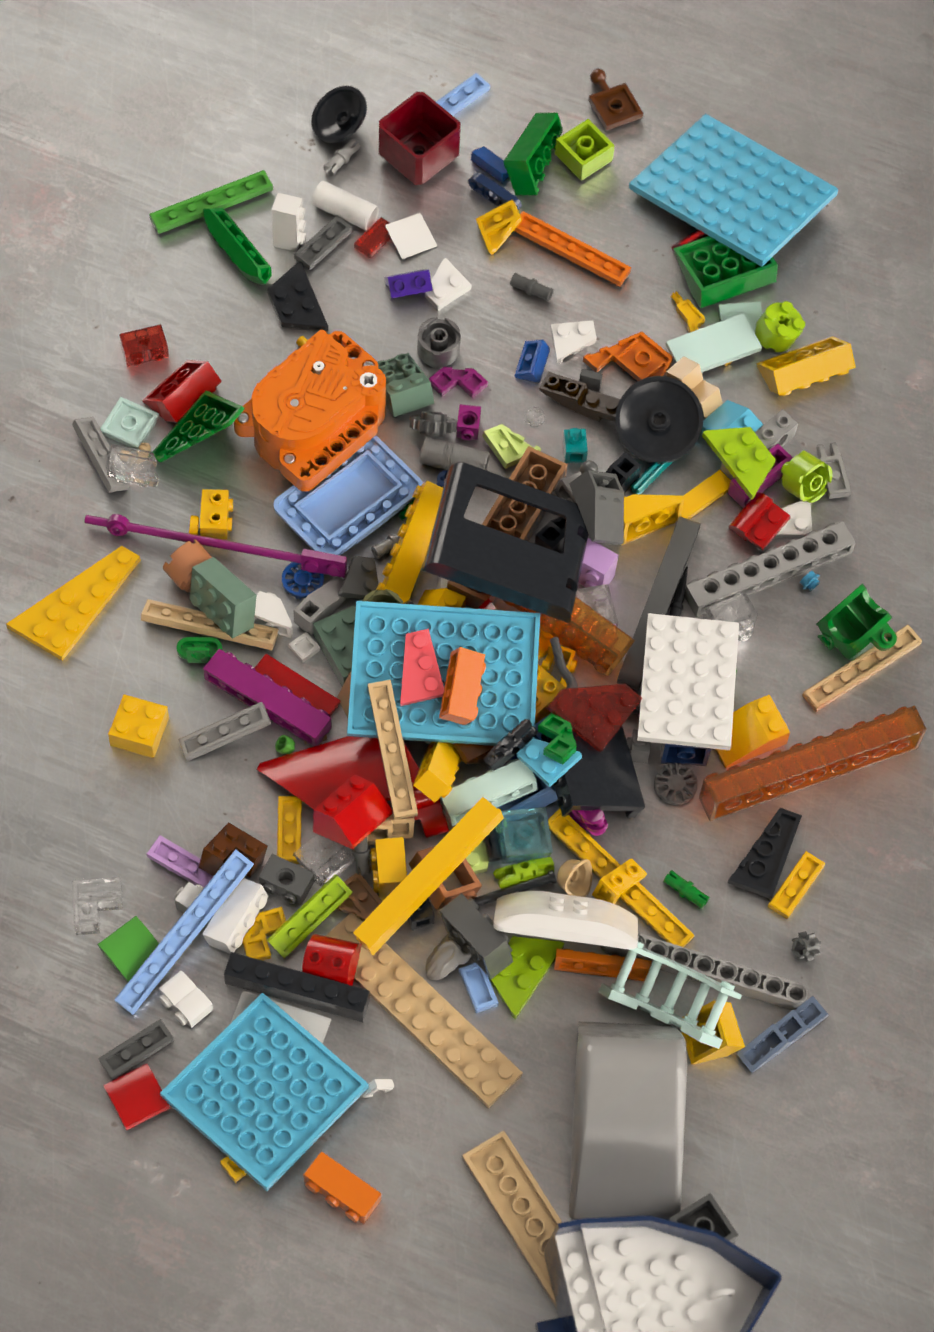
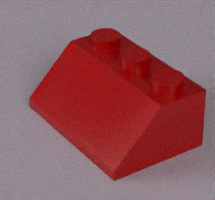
(182, 389)
(351, 812)

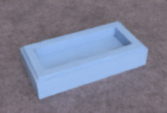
(478, 987)

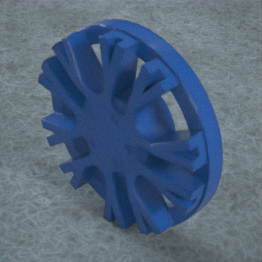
(301, 580)

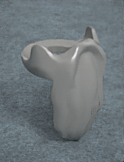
(445, 959)

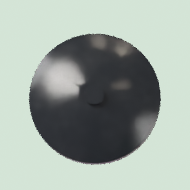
(659, 419)

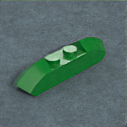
(237, 246)

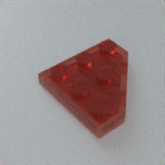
(595, 710)

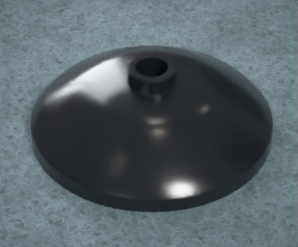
(339, 114)

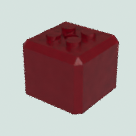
(419, 126)

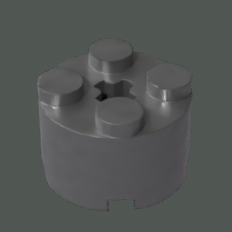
(438, 342)

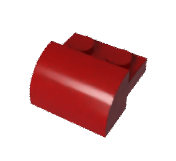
(759, 521)

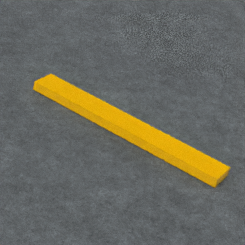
(636, 897)

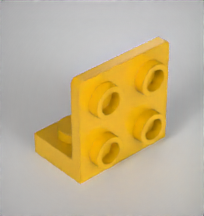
(546, 691)

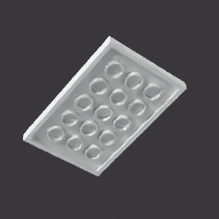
(688, 681)

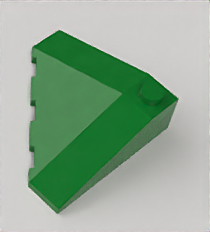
(201, 421)

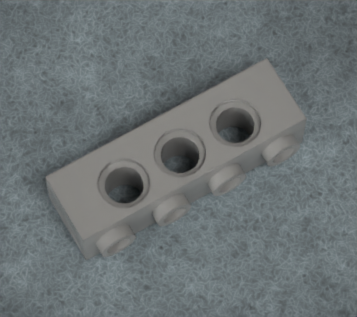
(776, 431)

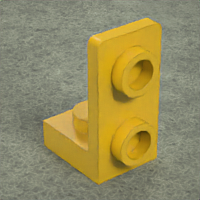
(618, 881)

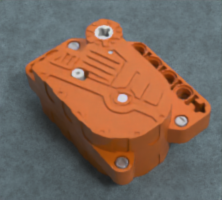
(315, 408)

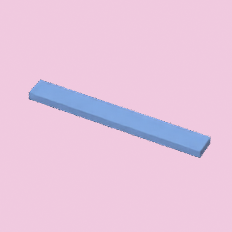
(184, 932)

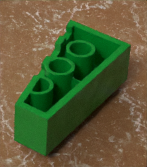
(532, 153)

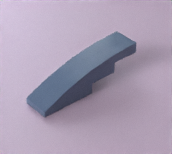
(782, 1034)

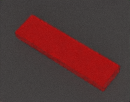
(297, 684)

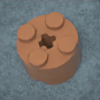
(183, 560)

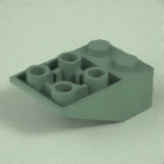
(405, 385)

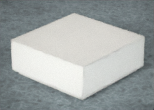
(304, 647)

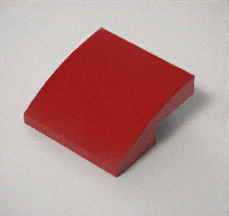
(136, 1096)

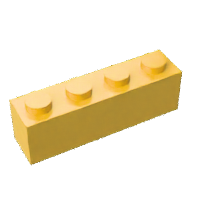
(437, 770)

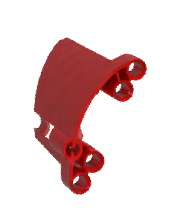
(323, 768)

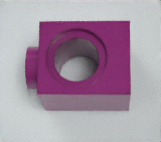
(468, 414)

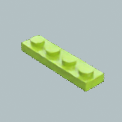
(309, 916)

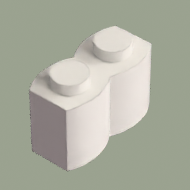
(185, 999)

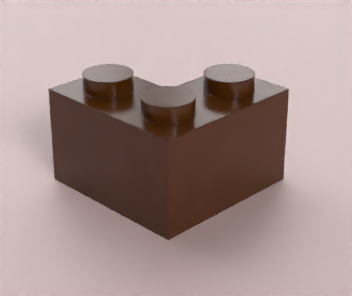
(225, 843)

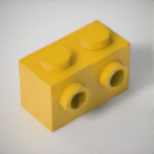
(215, 514)

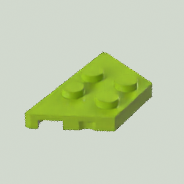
(742, 455)
(529, 966)

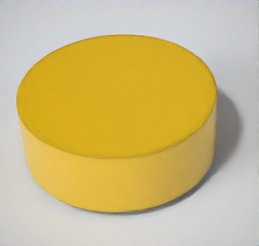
(194, 524)

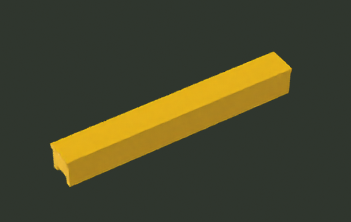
(428, 875)

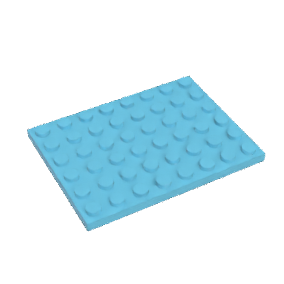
(733, 189)
(507, 684)

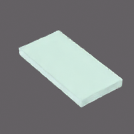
(716, 343)

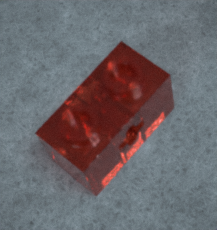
(144, 345)

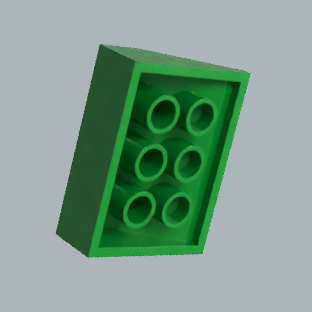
(720, 272)

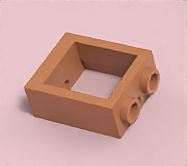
(465, 875)

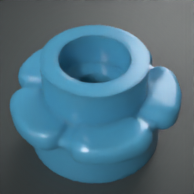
(810, 581)

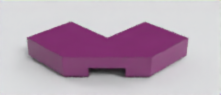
(467, 379)

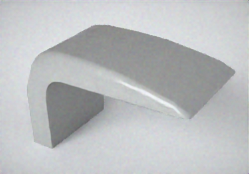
(628, 1121)

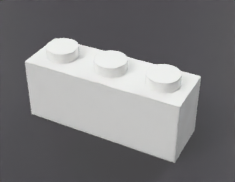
(288, 222)
(235, 916)

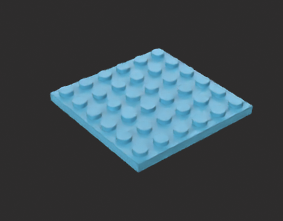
(264, 1091)

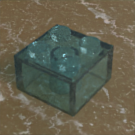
(524, 835)

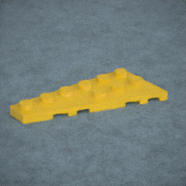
(68, 612)

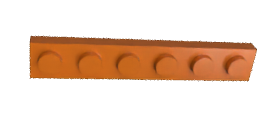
(572, 249)

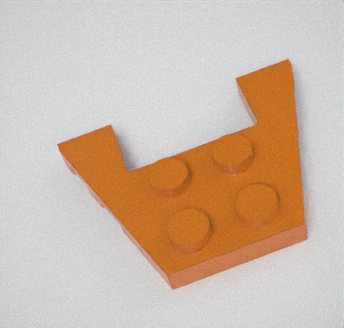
(634, 354)

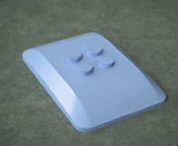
(350, 500)

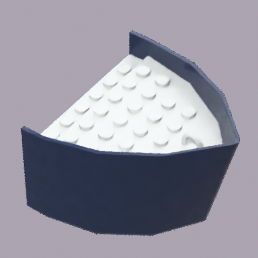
(652, 1278)

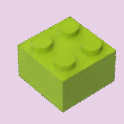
(584, 149)

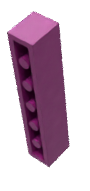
(281, 704)

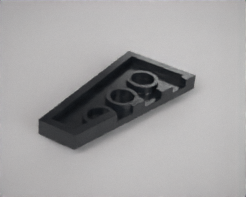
(765, 861)

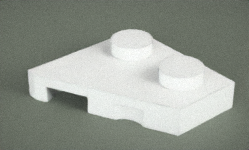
(446, 285)
(572, 338)
(799, 523)

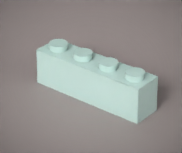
(495, 786)

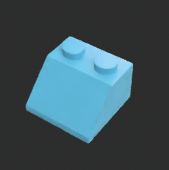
(731, 416)

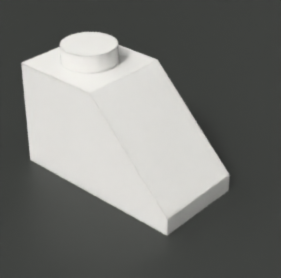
(272, 613)

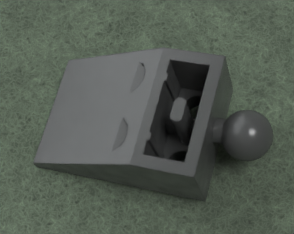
(600, 503)

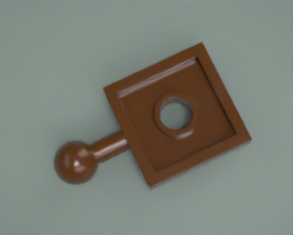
(618, 95)

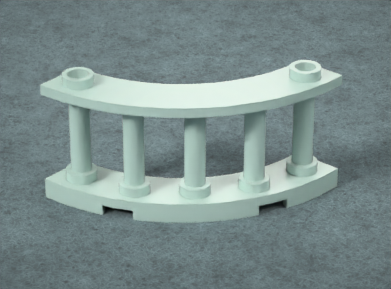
(665, 1013)

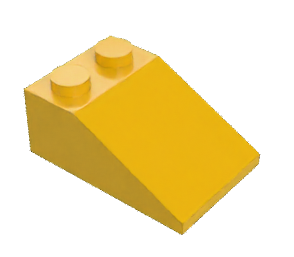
(649, 513)
(755, 731)

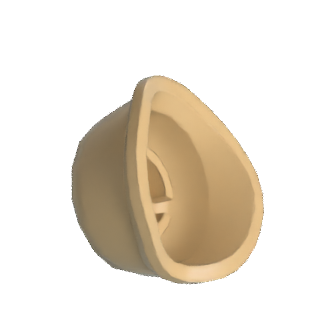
(575, 877)

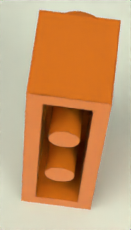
(462, 686)
(342, 1188)

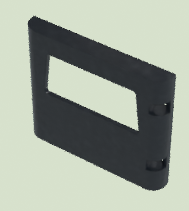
(502, 562)

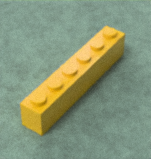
(413, 542)

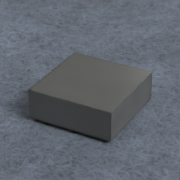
(592, 379)

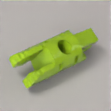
(523, 871)

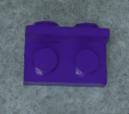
(409, 283)

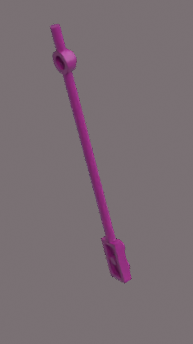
(310, 560)

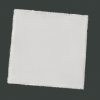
(411, 235)

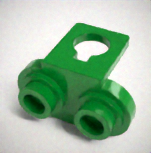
(198, 648)

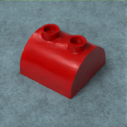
(331, 958)

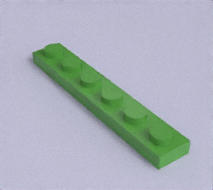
(220, 197)

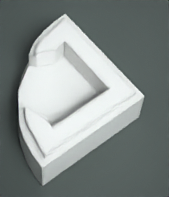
(378, 1084)

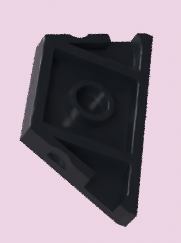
(296, 301)

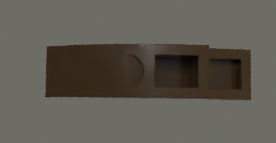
(579, 398)

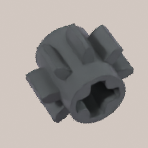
(806, 946)

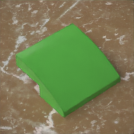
(129, 947)

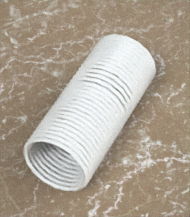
(344, 205)

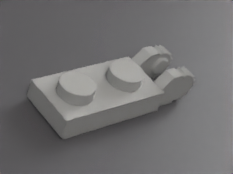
(839, 485)

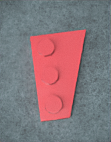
(420, 670)

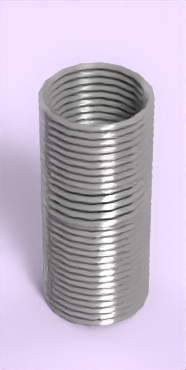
(443, 453)

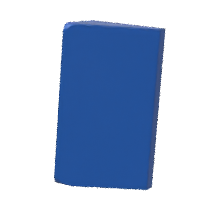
(490, 163)
(532, 360)

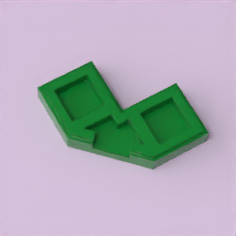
(563, 742)

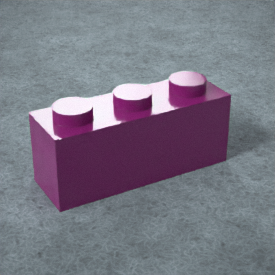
(773, 476)

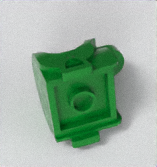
(856, 624)

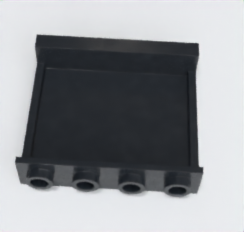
(600, 779)

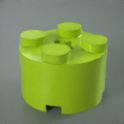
(779, 326)
(806, 477)

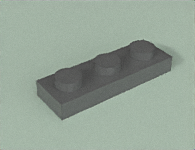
(323, 242)
(136, 1049)

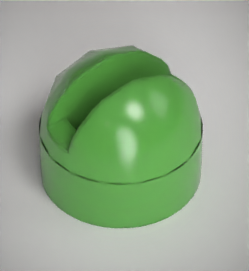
(285, 744)

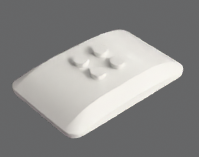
(566, 919)

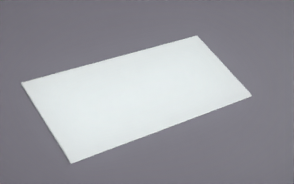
(315, 1024)

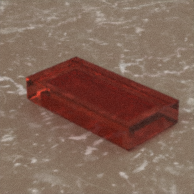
(373, 238)

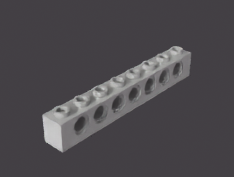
(835, 533)

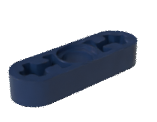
(491, 190)

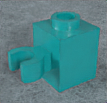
(575, 445)

